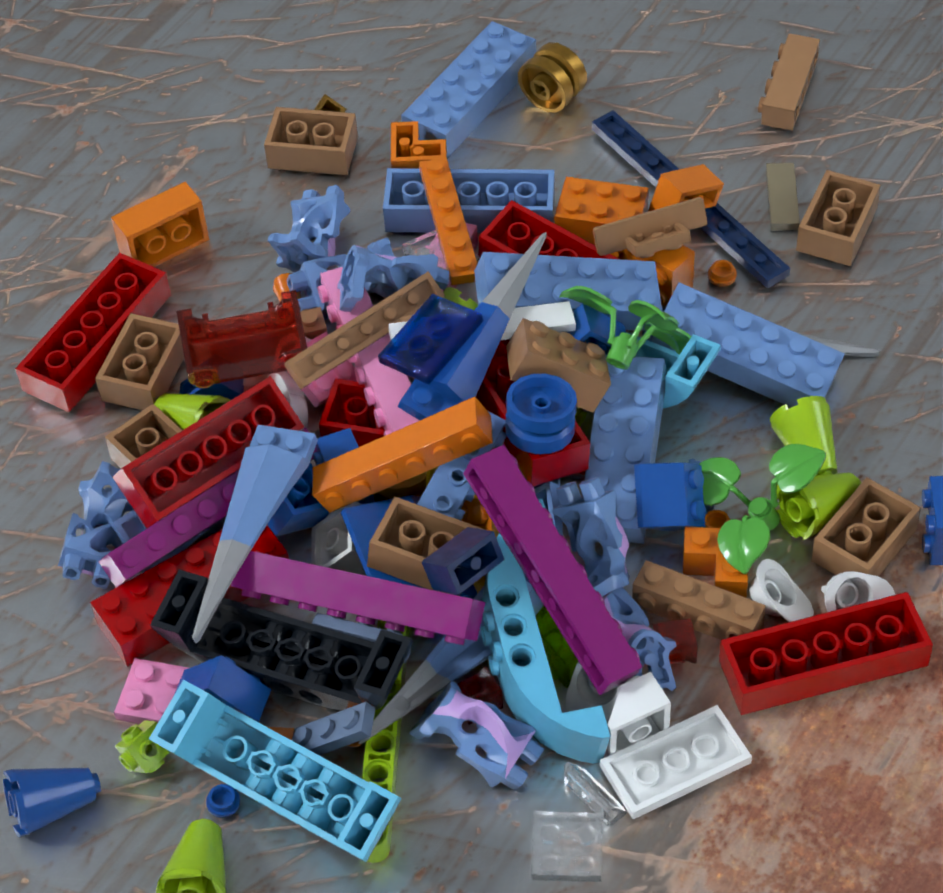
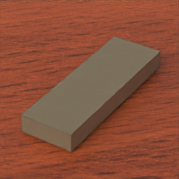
(782, 196)

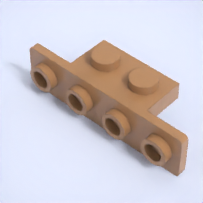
(652, 230)

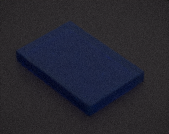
(430, 338)

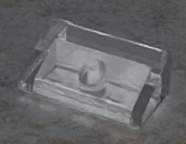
(593, 793)

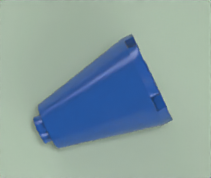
(47, 795)

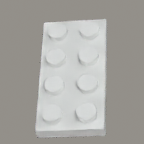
(675, 761)

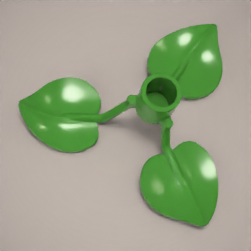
(625, 345)
(747, 539)

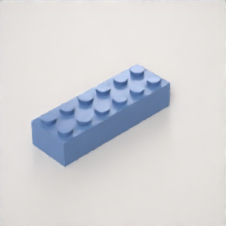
(471, 86)
(479, 191)
(614, 278)
(754, 349)
(627, 434)

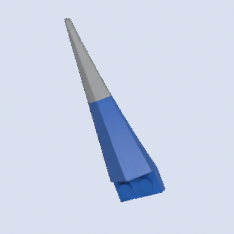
(467, 368)

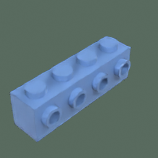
(448, 485)

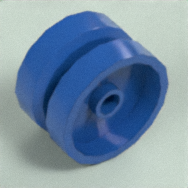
(540, 413)

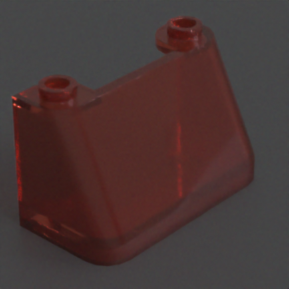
(242, 343)

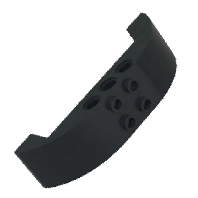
(284, 651)

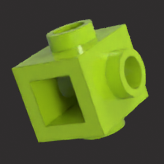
(138, 751)

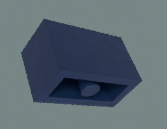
(463, 560)

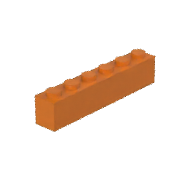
(402, 454)

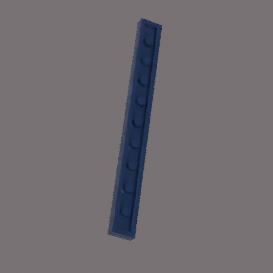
(720, 224)

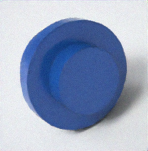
(223, 801)

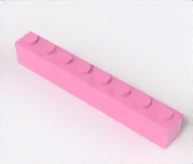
(383, 384)

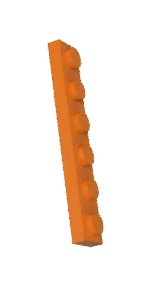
(448, 220)

